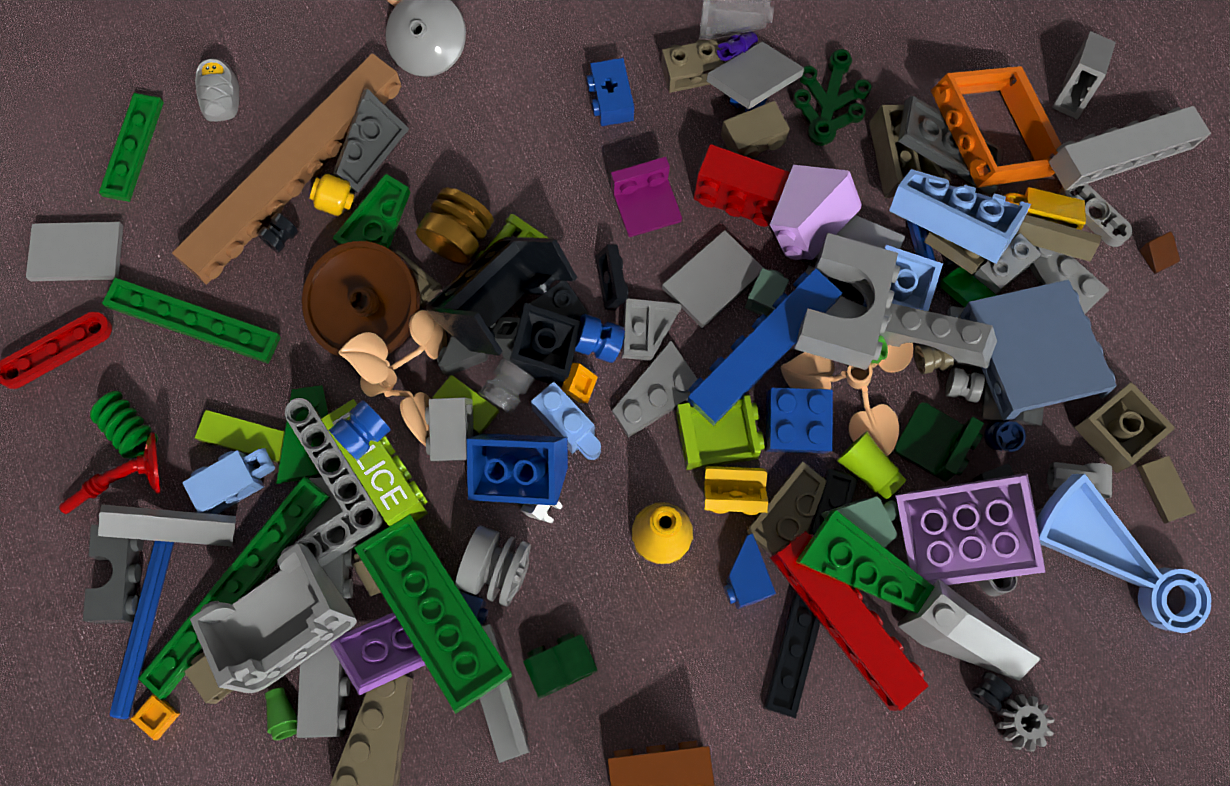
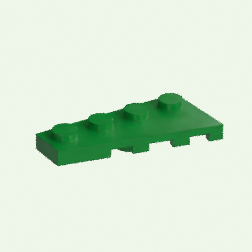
(860, 561)

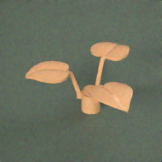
(369, 355)
(881, 422)

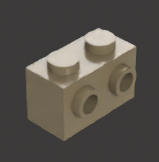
(689, 64)
(755, 131)

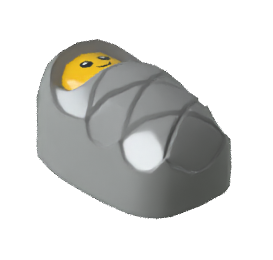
(217, 90)

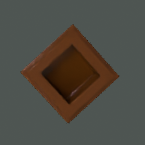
(1161, 252)

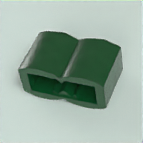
(560, 665)

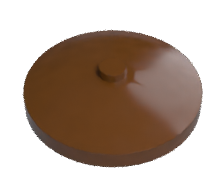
(357, 292)

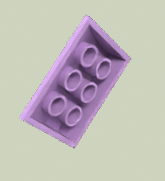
(972, 530)

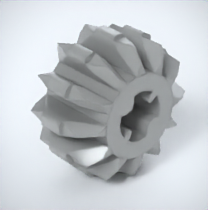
(1037, 720)

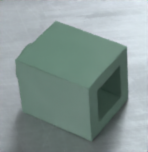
(766, 291)

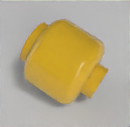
(331, 194)

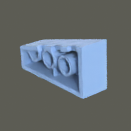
(959, 214)

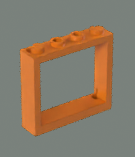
(1025, 110)

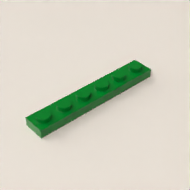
(191, 320)

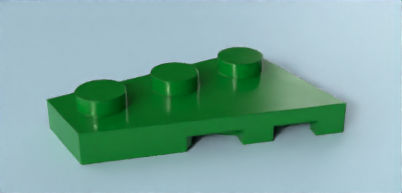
(377, 215)
(294, 459)

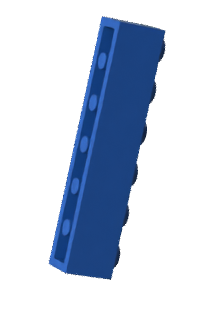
(762, 348)

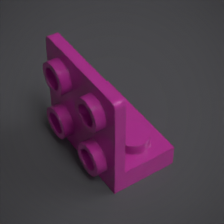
(645, 197)

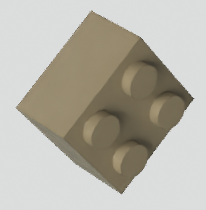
(1124, 428)

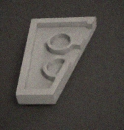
(655, 392)

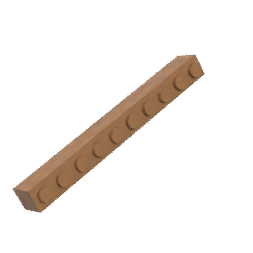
(283, 173)

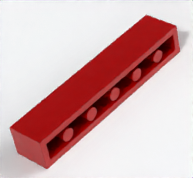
(853, 628)

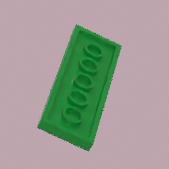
(433, 613)

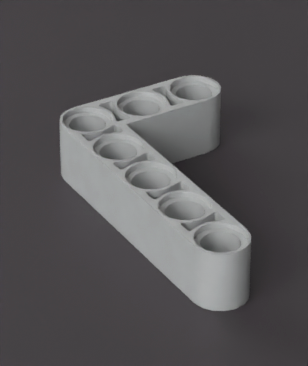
(337, 483)

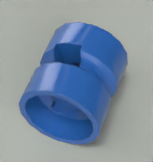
(600, 339)
(359, 430)

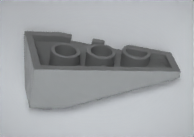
(964, 632)

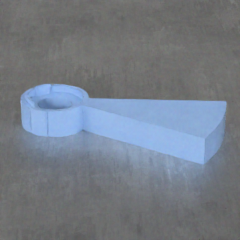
(1087, 529)

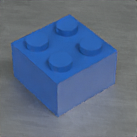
(799, 420)

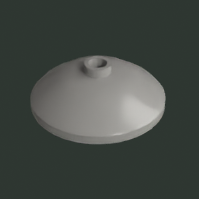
(437, 44)

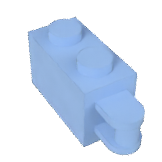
(567, 420)
(228, 480)

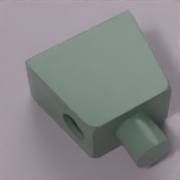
(872, 517)

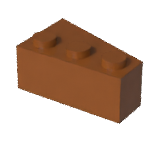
(658, 767)

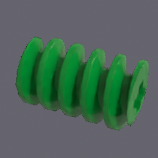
(121, 424)

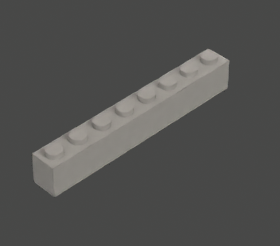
(322, 675)

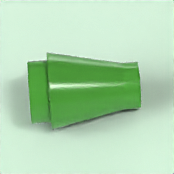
(280, 715)

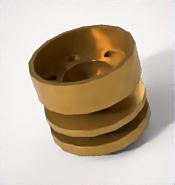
(454, 225)

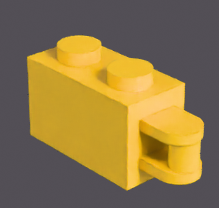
(1052, 207)

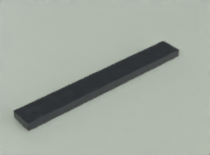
(802, 625)

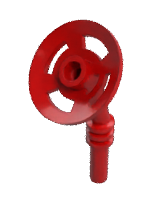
(95, 485)

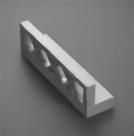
(503, 717)

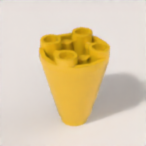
(659, 543)

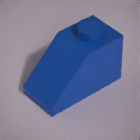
(748, 578)

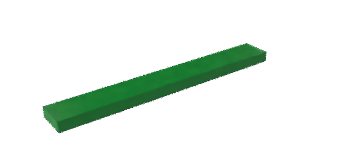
(238, 580)

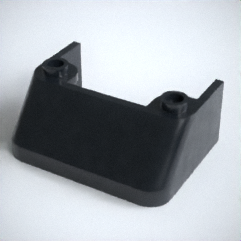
(494, 285)

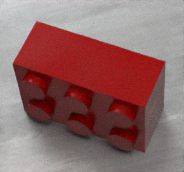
(740, 185)

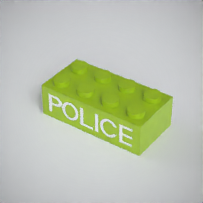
(382, 475)

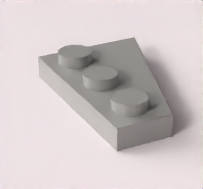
(1057, 267)

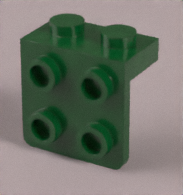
(938, 441)

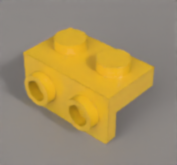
(735, 490)

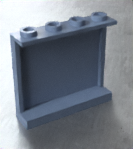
(1041, 349)

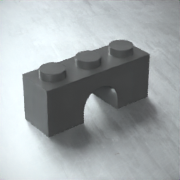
(116, 599)

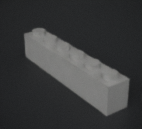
(1128, 147)

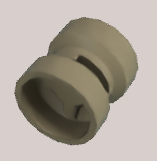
(931, 358)

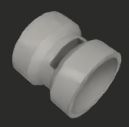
(965, 384)

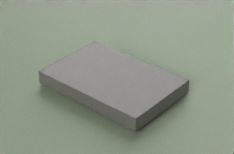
(755, 75)
(74, 251)
(713, 279)

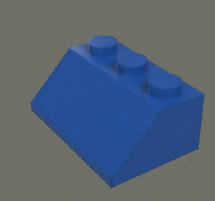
(516, 468)

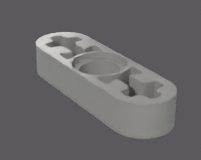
(1117, 221)

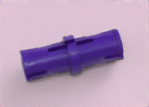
(736, 45)

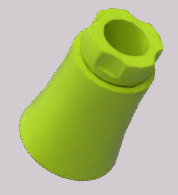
(872, 466)

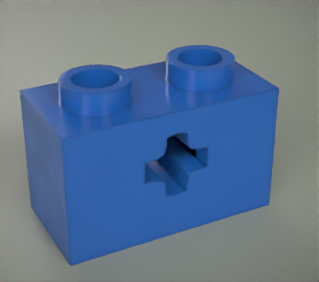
(618, 104)

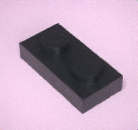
(611, 277)

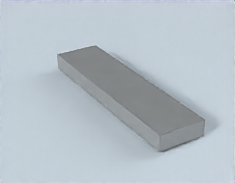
(166, 525)

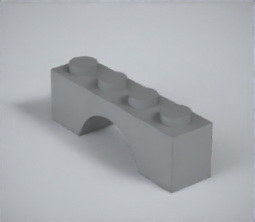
(960, 338)

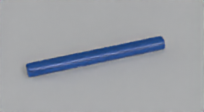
(141, 630)

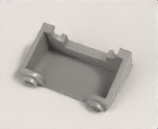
(273, 624)

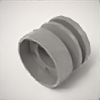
(493, 565)

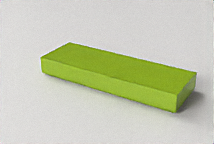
(239, 435)

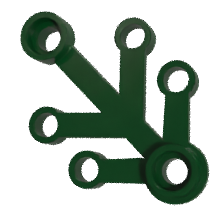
(830, 101)

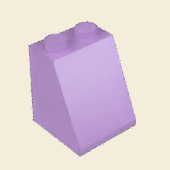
(811, 206)

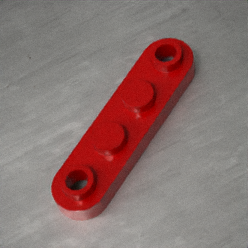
(54, 349)

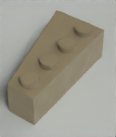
(377, 737)

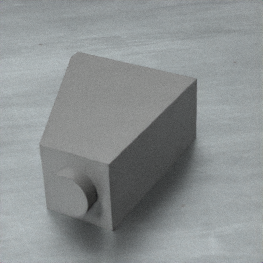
(1084, 75)

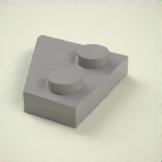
(646, 326)

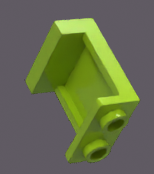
(728, 441)

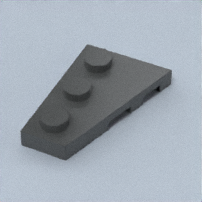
(368, 141)

